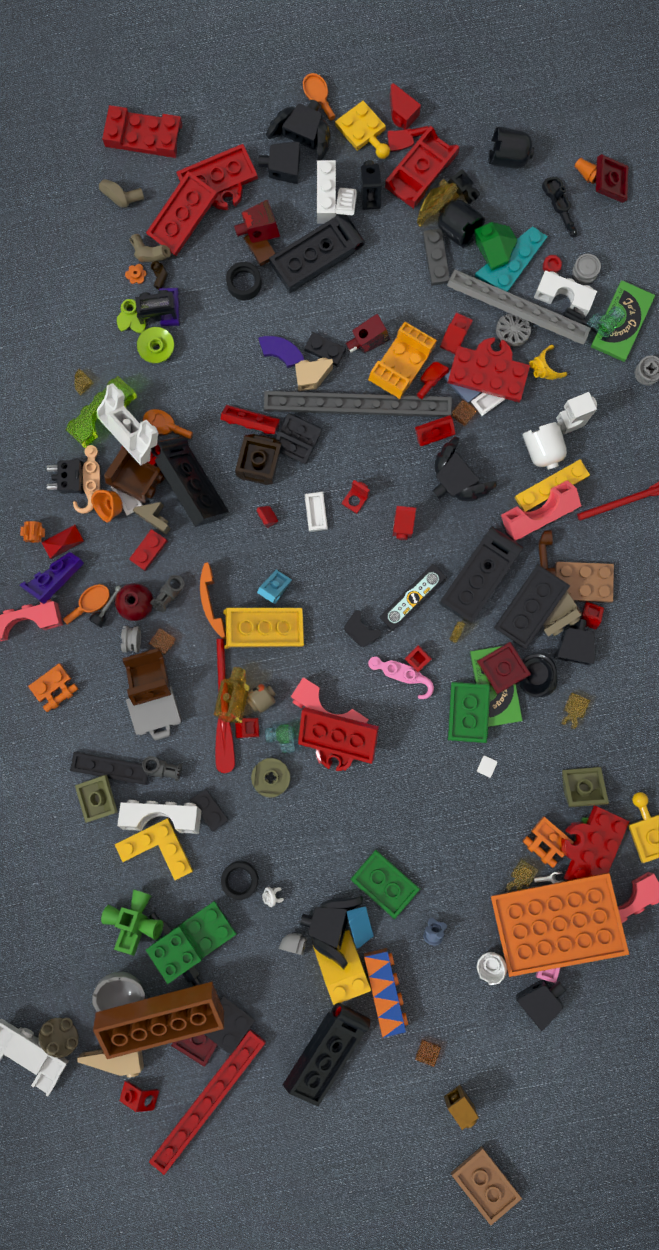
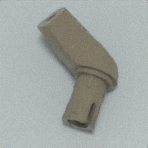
(117, 194)
(146, 253)

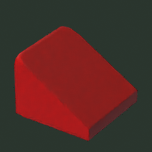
(267, 516)
(593, 615)
(418, 658)
(248, 728)

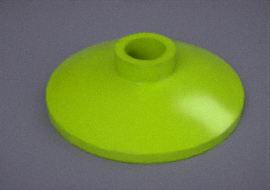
(152, 337)

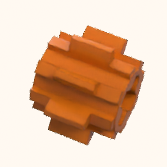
(32, 531)

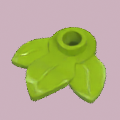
(129, 318)

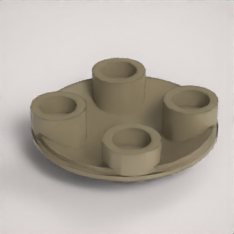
(58, 1037)

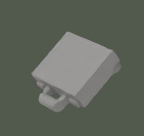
(155, 715)

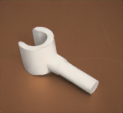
(551, 878)

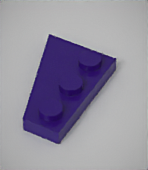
(50, 581)

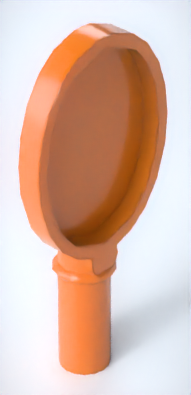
(316, 89)
(165, 423)
(90, 601)

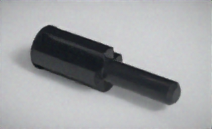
(575, 316)

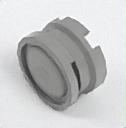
(586, 269)
(647, 370)
(131, 639)

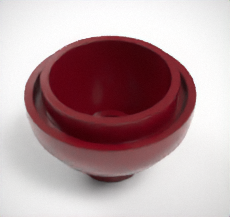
(140, 608)

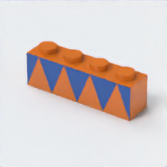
(384, 992)

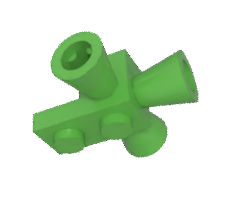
(132, 923)

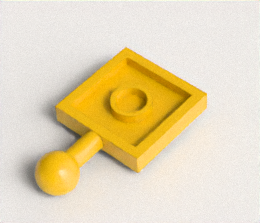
(363, 126)
(646, 831)

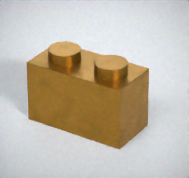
(461, 1108)

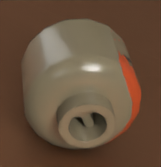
(261, 698)

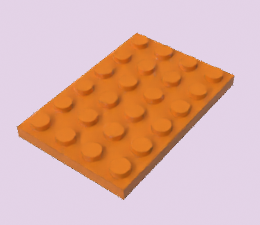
(559, 924)

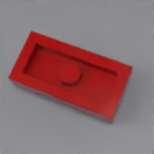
(435, 430)
(148, 550)

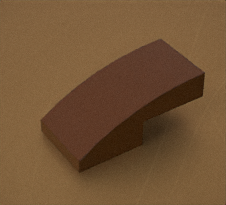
(262, 250)

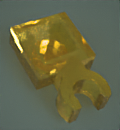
(576, 707)
(523, 874)

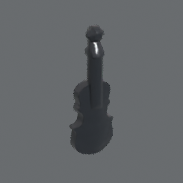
(555, 190)

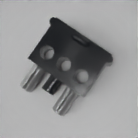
(68, 476)

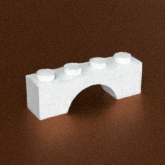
(136, 815)

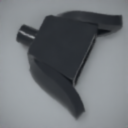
(329, 926)

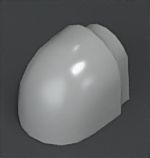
(294, 943)

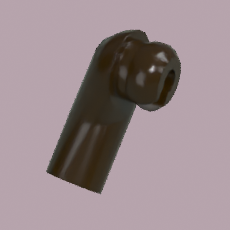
(160, 273)

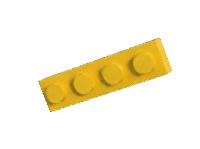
(540, 492)

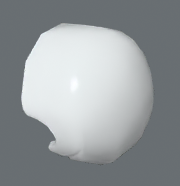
(492, 968)

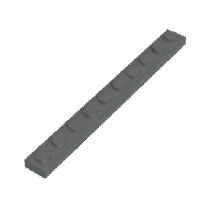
(356, 404)

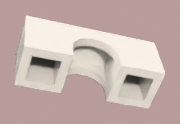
(326, 190)
(579, 295)
(577, 412)

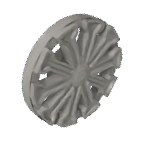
(513, 330)

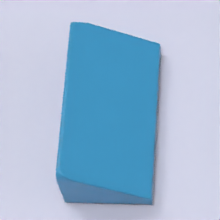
(360, 926)

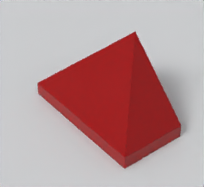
(62, 541)

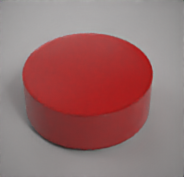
(552, 263)

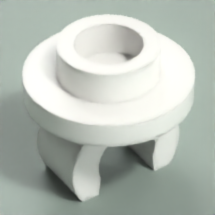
(269, 896)

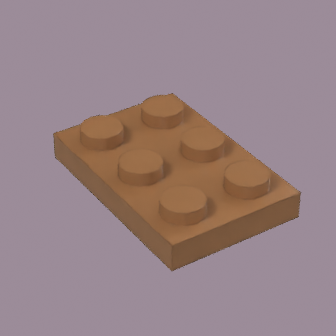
(587, 580)
(486, 1185)

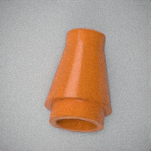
(587, 170)

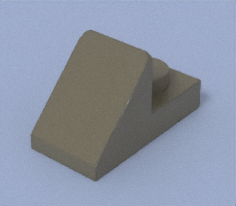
(150, 513)

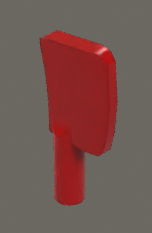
(403, 139)
(431, 377)

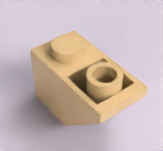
(313, 373)

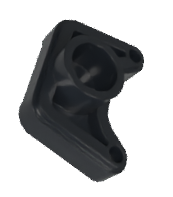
(359, 631)

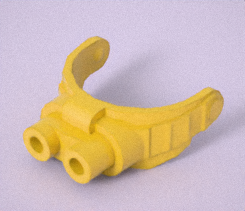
(541, 368)

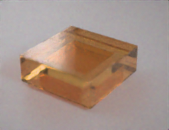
(463, 412)
(162, 640)
(427, 1052)

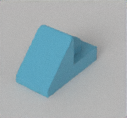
(274, 586)

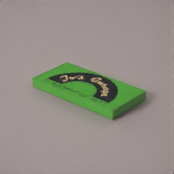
(635, 305)
(503, 707)

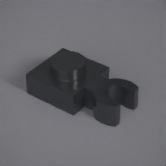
(464, 186)

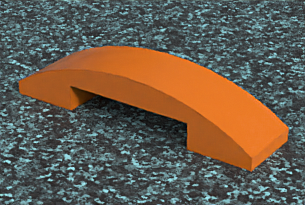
(207, 579)

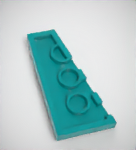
(522, 254)

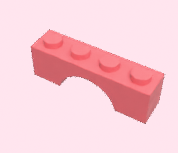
(562, 500)
(44, 615)
(308, 695)
(644, 892)

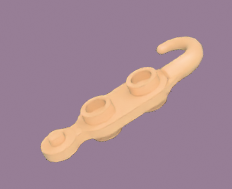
(91, 478)

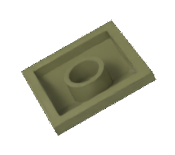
(584, 787)
(96, 798)

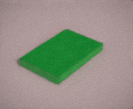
(469, 712)
(385, 884)

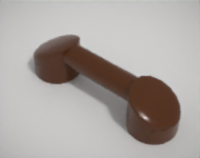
(545, 539)

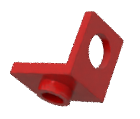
(361, 491)
(135, 1097)

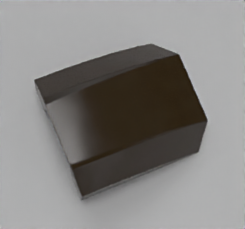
(258, 459)

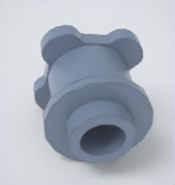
(434, 932)

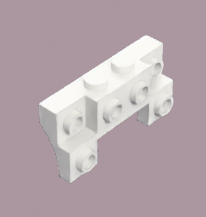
(134, 436)
(25, 1050)

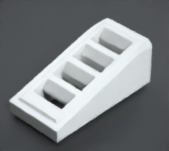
(346, 201)

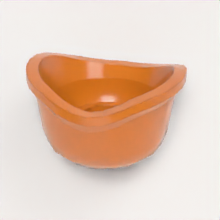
(106, 504)

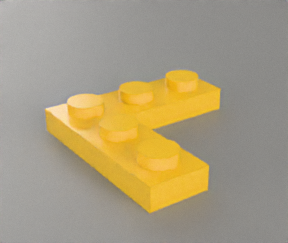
(168, 842)

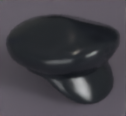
(543, 675)

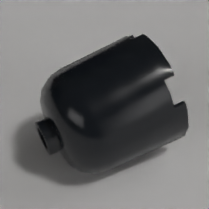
(511, 148)
(459, 222)

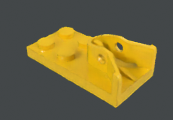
(264, 627)

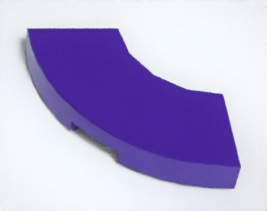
(281, 349)

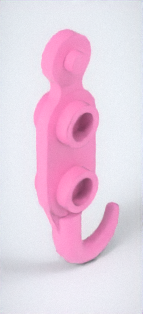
(402, 673)

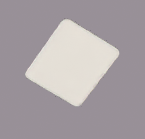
(487, 766)

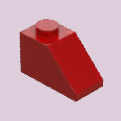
(403, 107)
(403, 522)

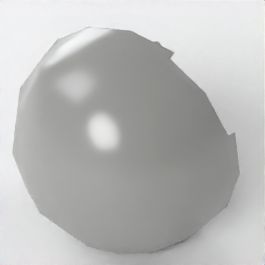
(117, 990)

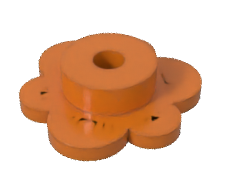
(136, 278)

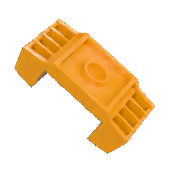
(402, 360)

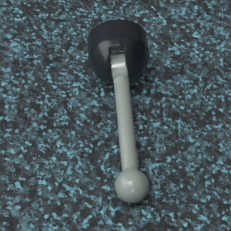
(98, 617)

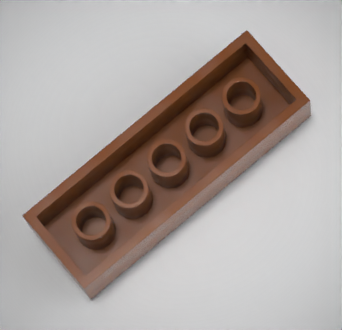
(159, 1020)

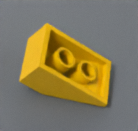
(348, 982)

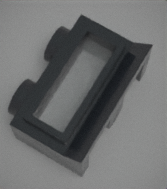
(155, 305)

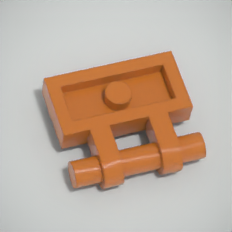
(51, 682)
(551, 837)

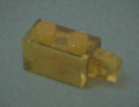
(232, 697)

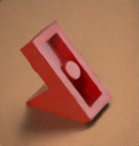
(456, 333)

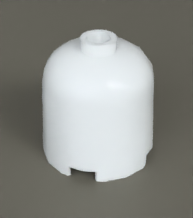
(546, 445)

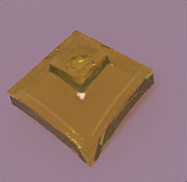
(435, 201)

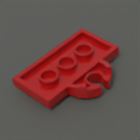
(224, 174)
(489, 371)
(337, 738)
(594, 844)

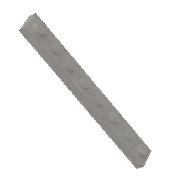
(519, 307)

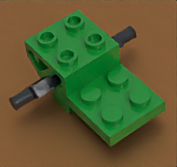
(189, 943)

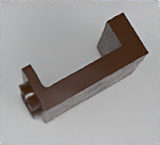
(132, 478)
(146, 676)

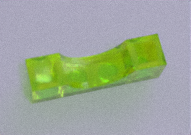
(84, 426)

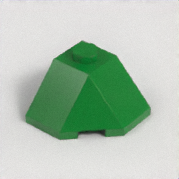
(495, 243)

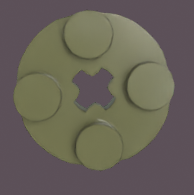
(264, 768)

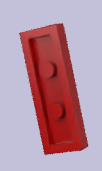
(250, 419)

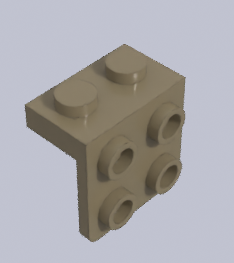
(564, 613)

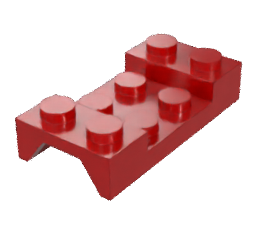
(141, 132)
(420, 167)

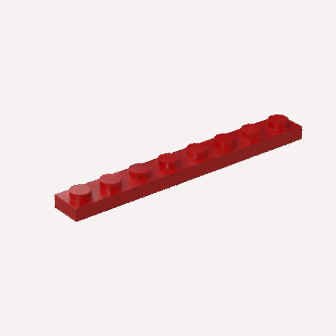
(207, 1102)

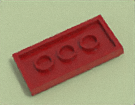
(182, 213)

